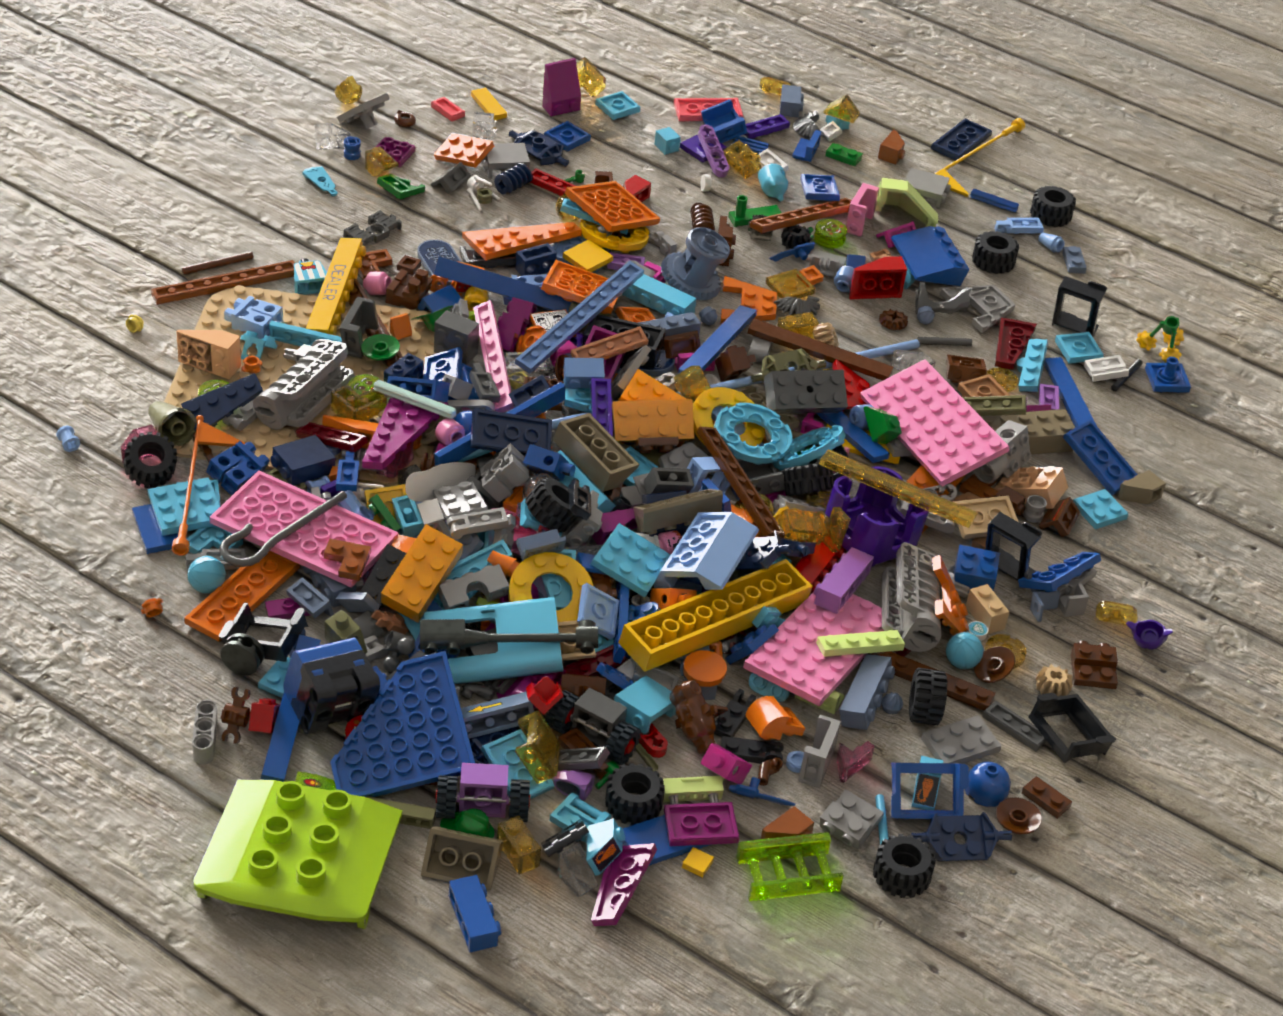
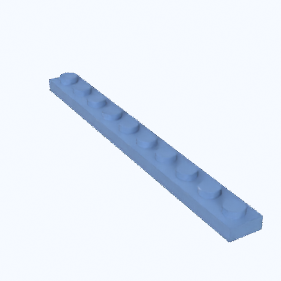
(579, 317)

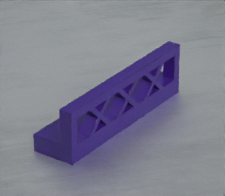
(602, 403)

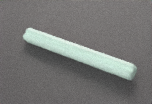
(415, 399)

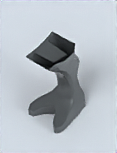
(957, 303)

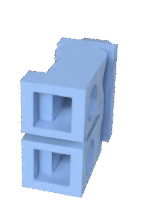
(253, 315)

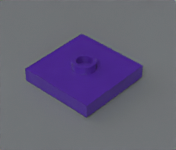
(695, 149)

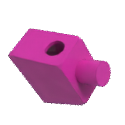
(724, 762)

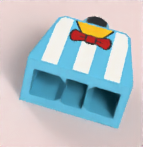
(308, 276)

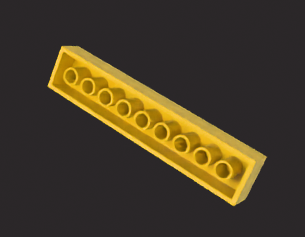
(712, 615)

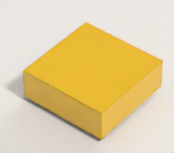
(697, 862)

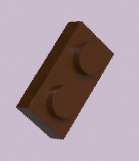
(1046, 797)

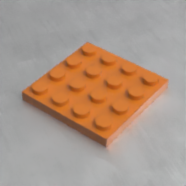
(612, 206)
(573, 283)

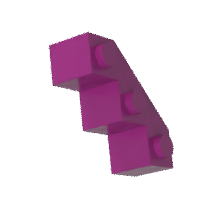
(514, 322)

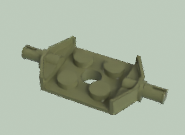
(779, 362)

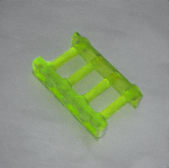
(784, 848)

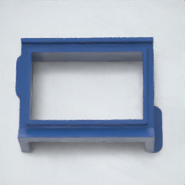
(960, 782)

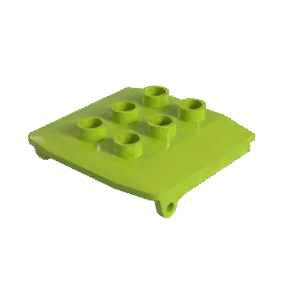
(299, 851)

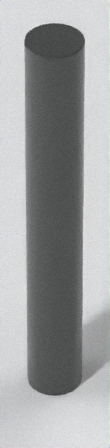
(945, 341)

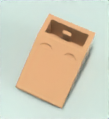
(210, 351)
(1040, 481)

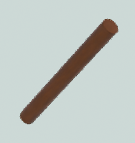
(217, 263)

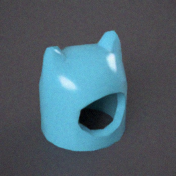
(773, 181)

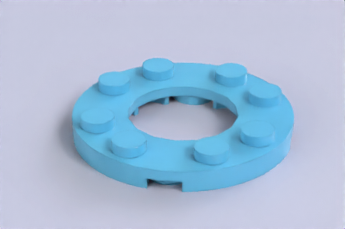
(748, 412)
(825, 437)

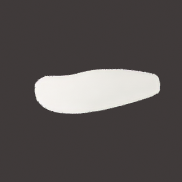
(421, 484)

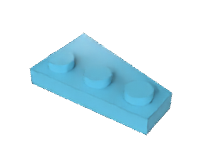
(557, 586)

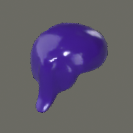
(1149, 633)

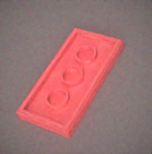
(690, 108)

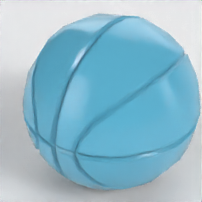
(206, 574)
(964, 650)

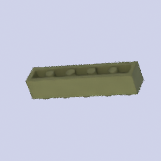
(412, 814)

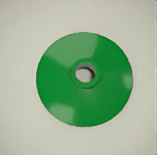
(380, 347)

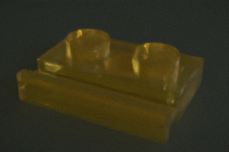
(819, 499)

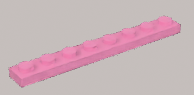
(493, 353)

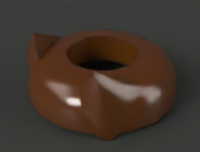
(404, 122)

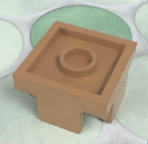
(981, 387)

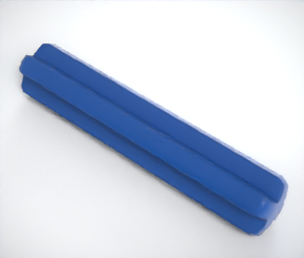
(994, 200)

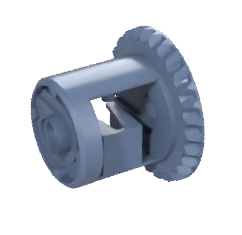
(695, 268)

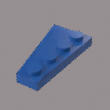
(1061, 573)

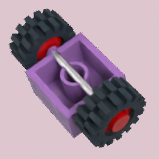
(483, 789)

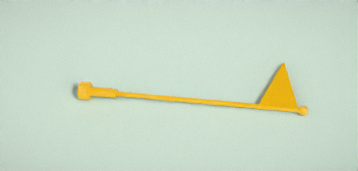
(1017, 125)

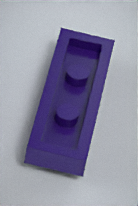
(766, 126)

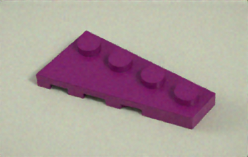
(620, 882)

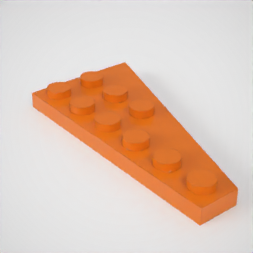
(506, 241)

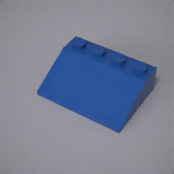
(931, 256)

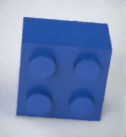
(976, 567)

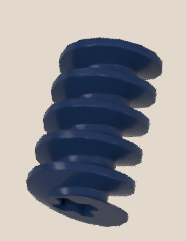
(513, 179)

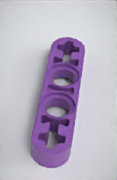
(716, 150)

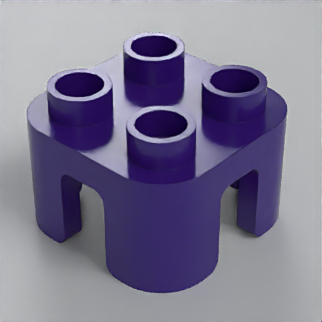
(875, 520)

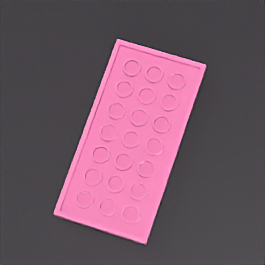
(936, 422)
(275, 505)
(795, 660)

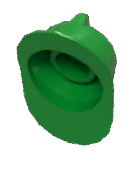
(429, 319)
(470, 821)

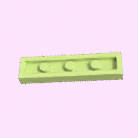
(860, 643)

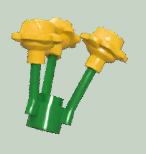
(1171, 335)

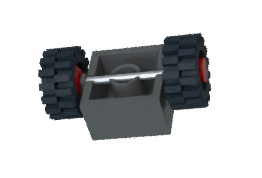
(599, 720)

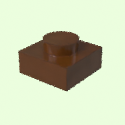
(409, 264)

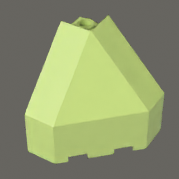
(904, 195)

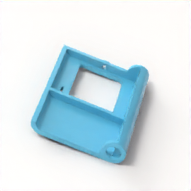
(512, 658)

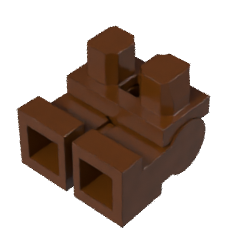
(407, 289)

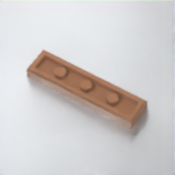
(612, 345)

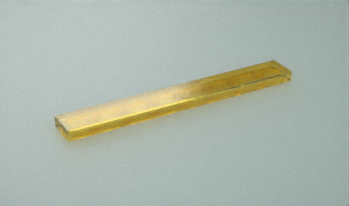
(898, 488)

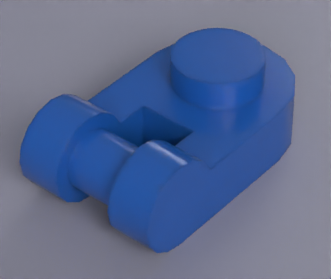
(640, 611)

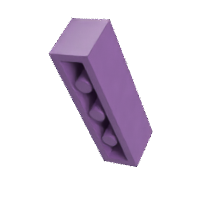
(843, 580)

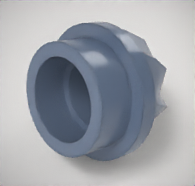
(708, 315)
(925, 315)
(892, 703)

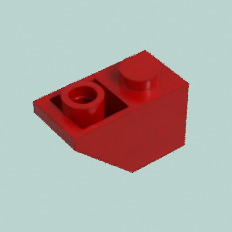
(263, 715)

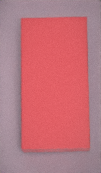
(448, 109)

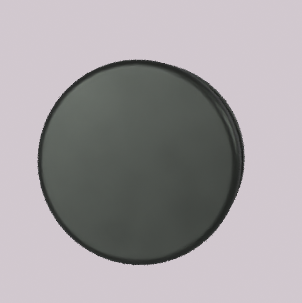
(242, 654)

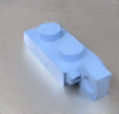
(1019, 225)

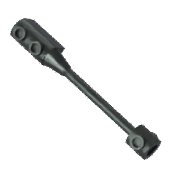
(453, 636)

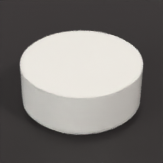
(706, 182)

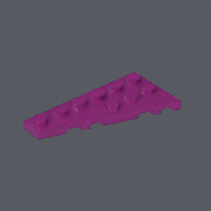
(397, 427)

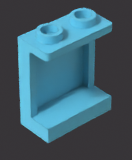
(645, 702)

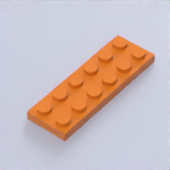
(247, 585)

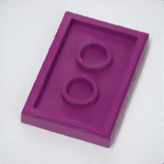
(701, 824)

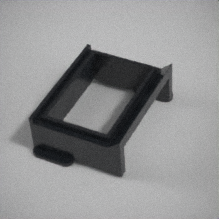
(1090, 292)
(1021, 534)
(273, 650)
(1097, 736)

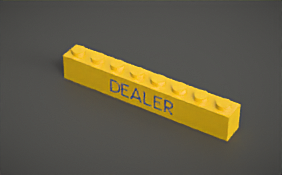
(337, 286)

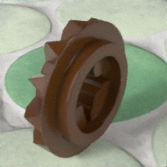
(900, 320)

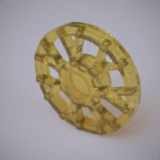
(1002, 379)

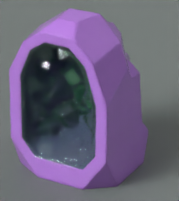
(574, 781)

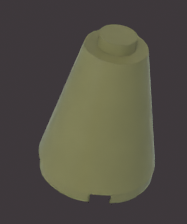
(172, 422)

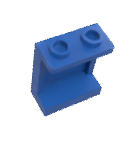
(724, 121)

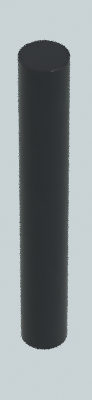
(1132, 369)

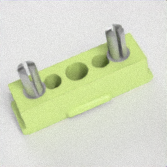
(693, 789)

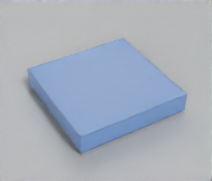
(600, 608)

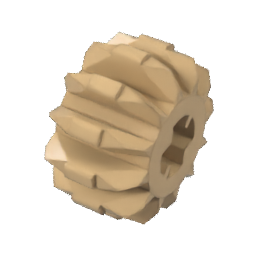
(826, 333)
(1054, 680)

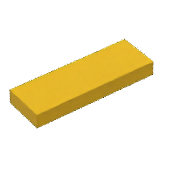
(488, 103)

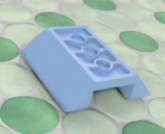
(708, 550)

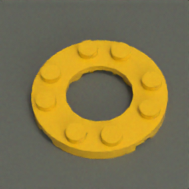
(637, 240)
(724, 397)
(548, 563)

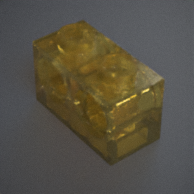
(742, 159)

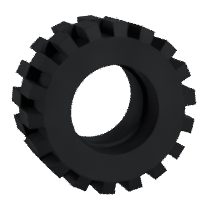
(1053, 206)
(995, 252)
(152, 445)
(807, 479)
(550, 504)
(928, 696)
(634, 780)
(900, 879)

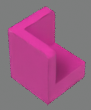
(810, 424)

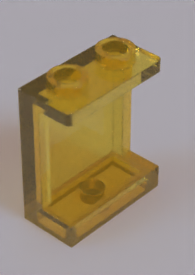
(541, 750)

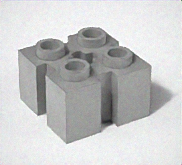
(504, 473)

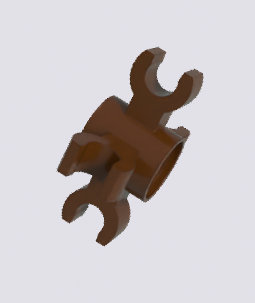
(235, 715)

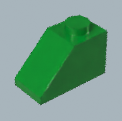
(882, 425)

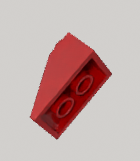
(879, 279)

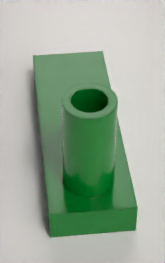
(742, 216)

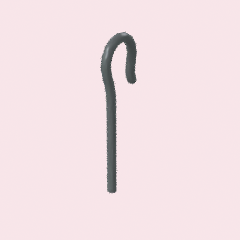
(239, 562)

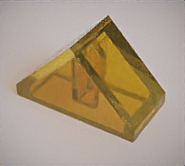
(843, 109)

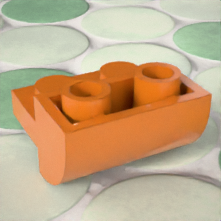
(772, 719)

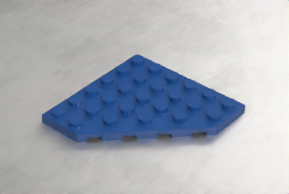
(407, 733)

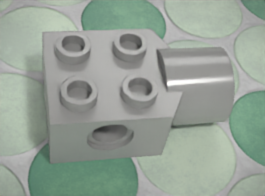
(1019, 453)

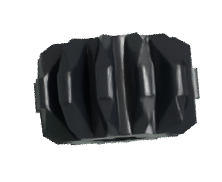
(795, 236)

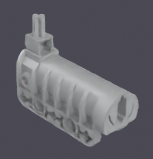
(305, 386)
(914, 598)

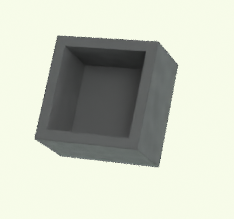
(456, 331)

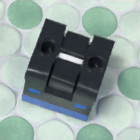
(330, 684)

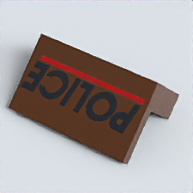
(1061, 516)

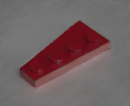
(1012, 341)

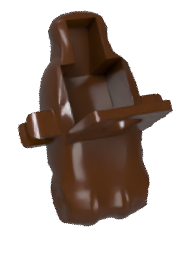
(695, 715)

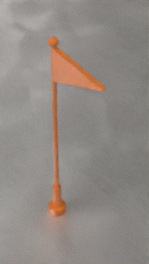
(204, 435)

